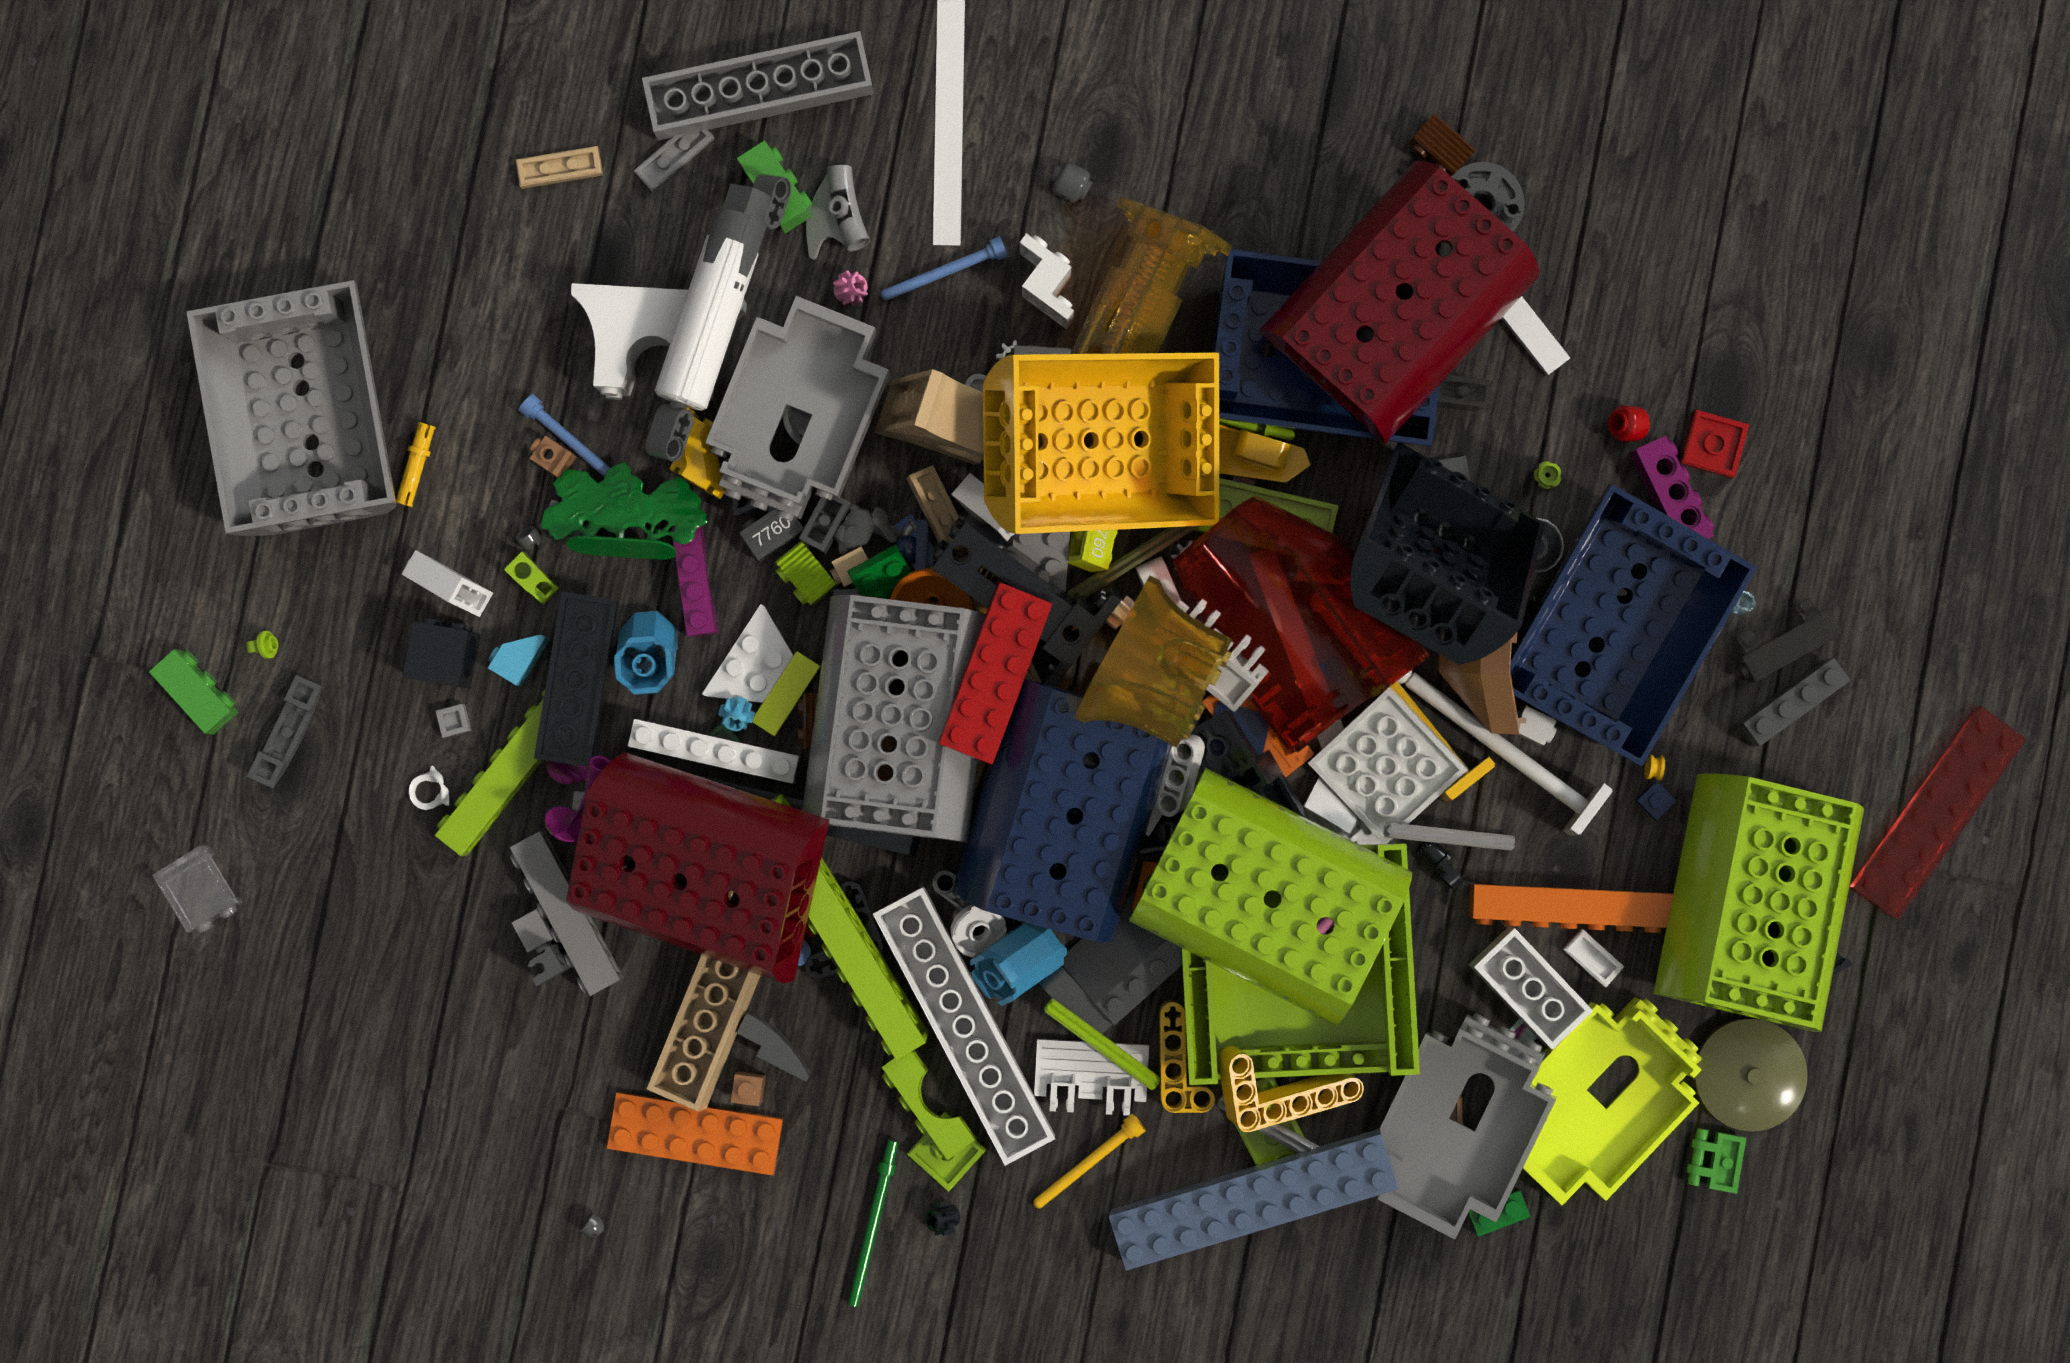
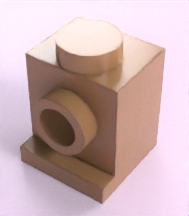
(561, 459)

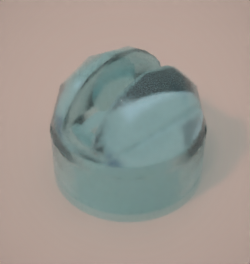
(1747, 605)

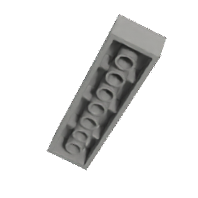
(758, 85)

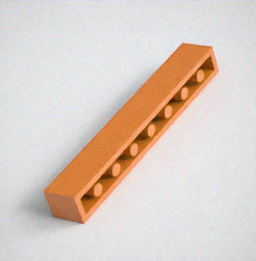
(1569, 907)

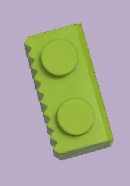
(806, 574)

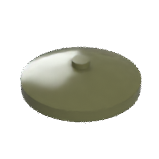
(1750, 1074)

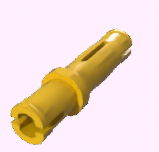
(415, 464)

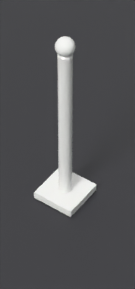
(1584, 807)

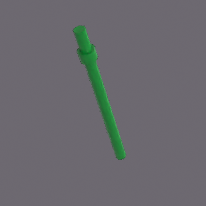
(886, 1169)

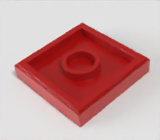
(1714, 444)

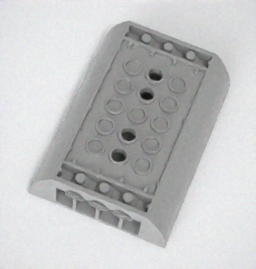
(263, 425)
(855, 711)

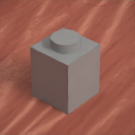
(534, 931)

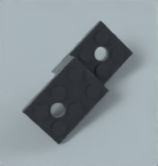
(1241, 762)

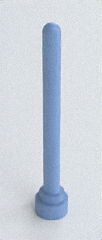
(993, 250)
(532, 408)

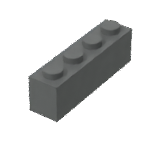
(1792, 702)

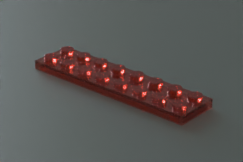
(1938, 813)

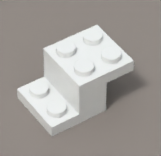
(1047, 280)

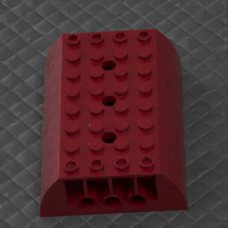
(1414, 338)
(720, 845)

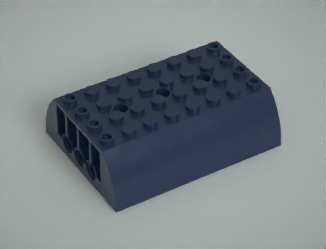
(1024, 824)

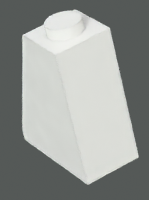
(971, 497)
(447, 583)

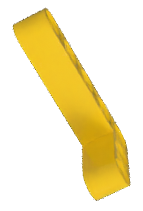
(1280, 1097)

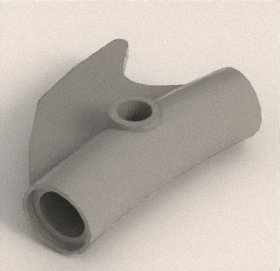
(836, 213)

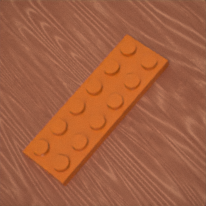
(702, 1137)

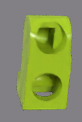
(531, 578)

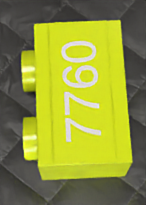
(1091, 549)

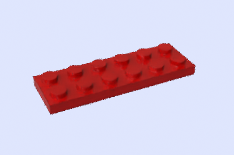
(994, 673)

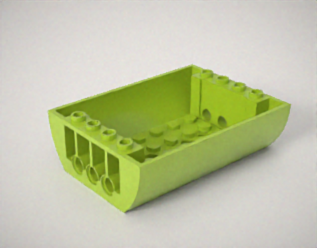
(1733, 891)

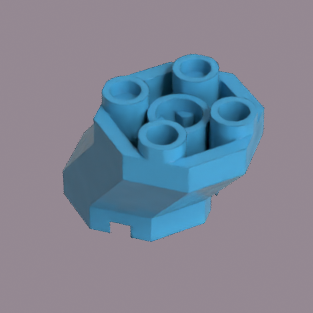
(646, 652)
(1017, 962)

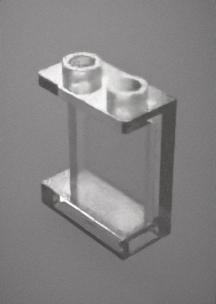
(197, 890)

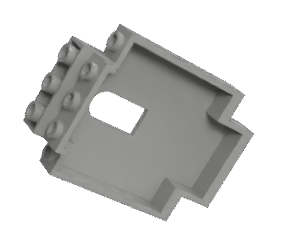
(811, 366)
(1445, 1165)

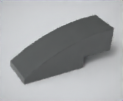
(774, 1046)

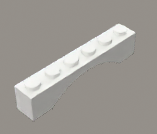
(714, 751)

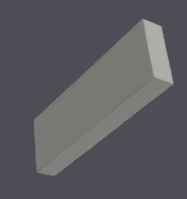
(671, 158)

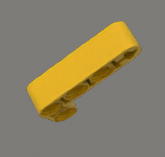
(1178, 1056)

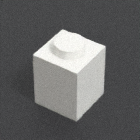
(1538, 726)

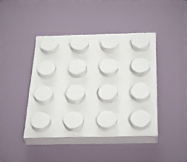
(1387, 764)

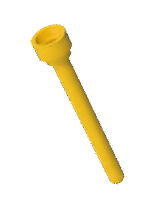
(1131, 1128)

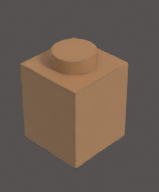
(748, 1088)

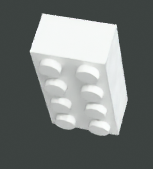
(1530, 987)

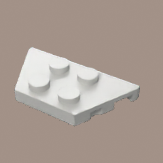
(752, 662)

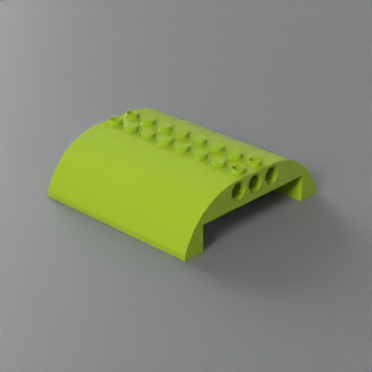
(1289, 1041)

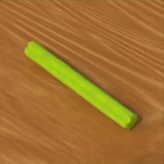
(1102, 1044)

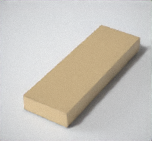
(559, 167)

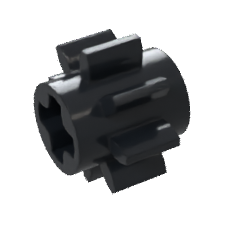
(942, 1217)

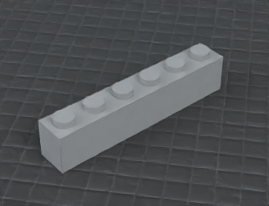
(575, 930)

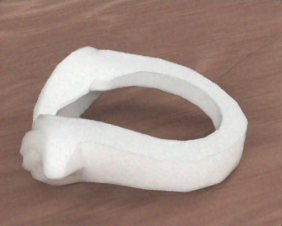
(432, 776)

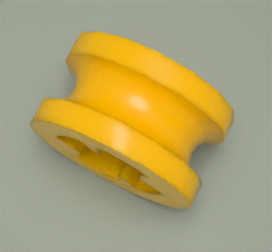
(1654, 767)

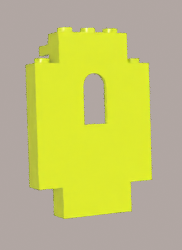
(1608, 1144)

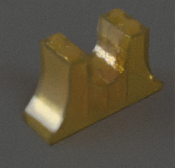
(1156, 669)

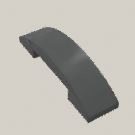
(287, 732)

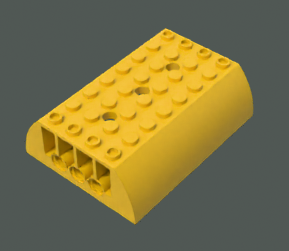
(1113, 482)

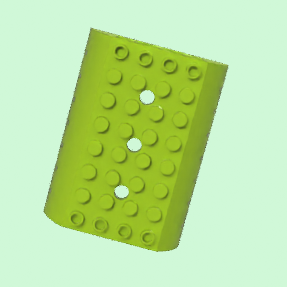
(1282, 852)

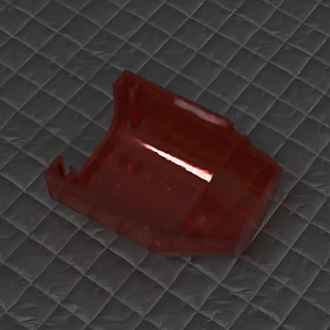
(1293, 597)

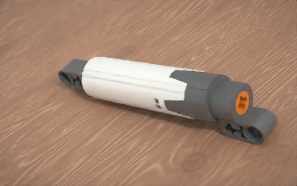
(713, 308)

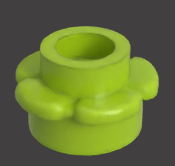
(1552, 469)

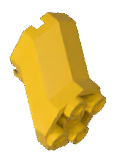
(697, 462)

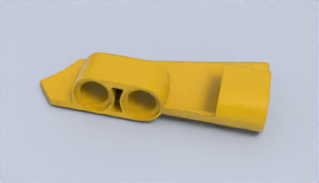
(1259, 456)

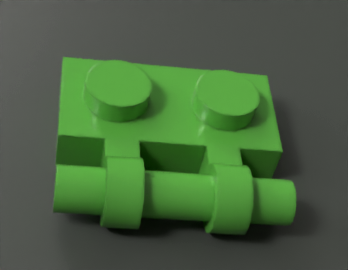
(1725, 1160)

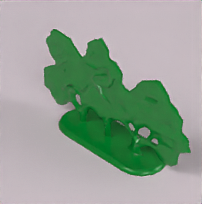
(618, 505)

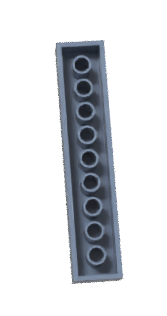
(1253, 1199)

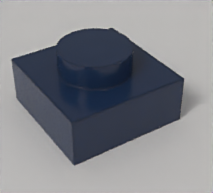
(1655, 800)

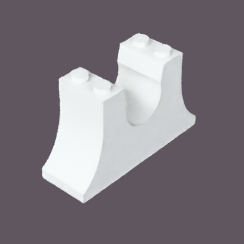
(626, 325)

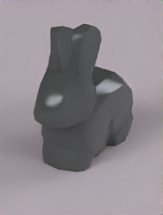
(862, 526)

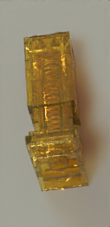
(1140, 296)

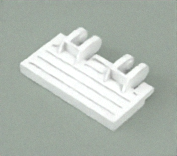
(1236, 678)
(1080, 1064)

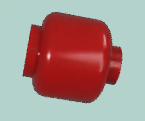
(1628, 423)

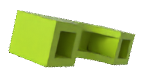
(948, 1134)

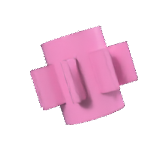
(850, 288)

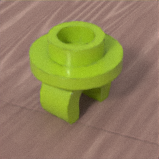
(265, 645)

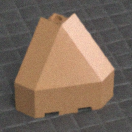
(1487, 688)

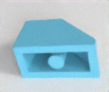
(517, 658)

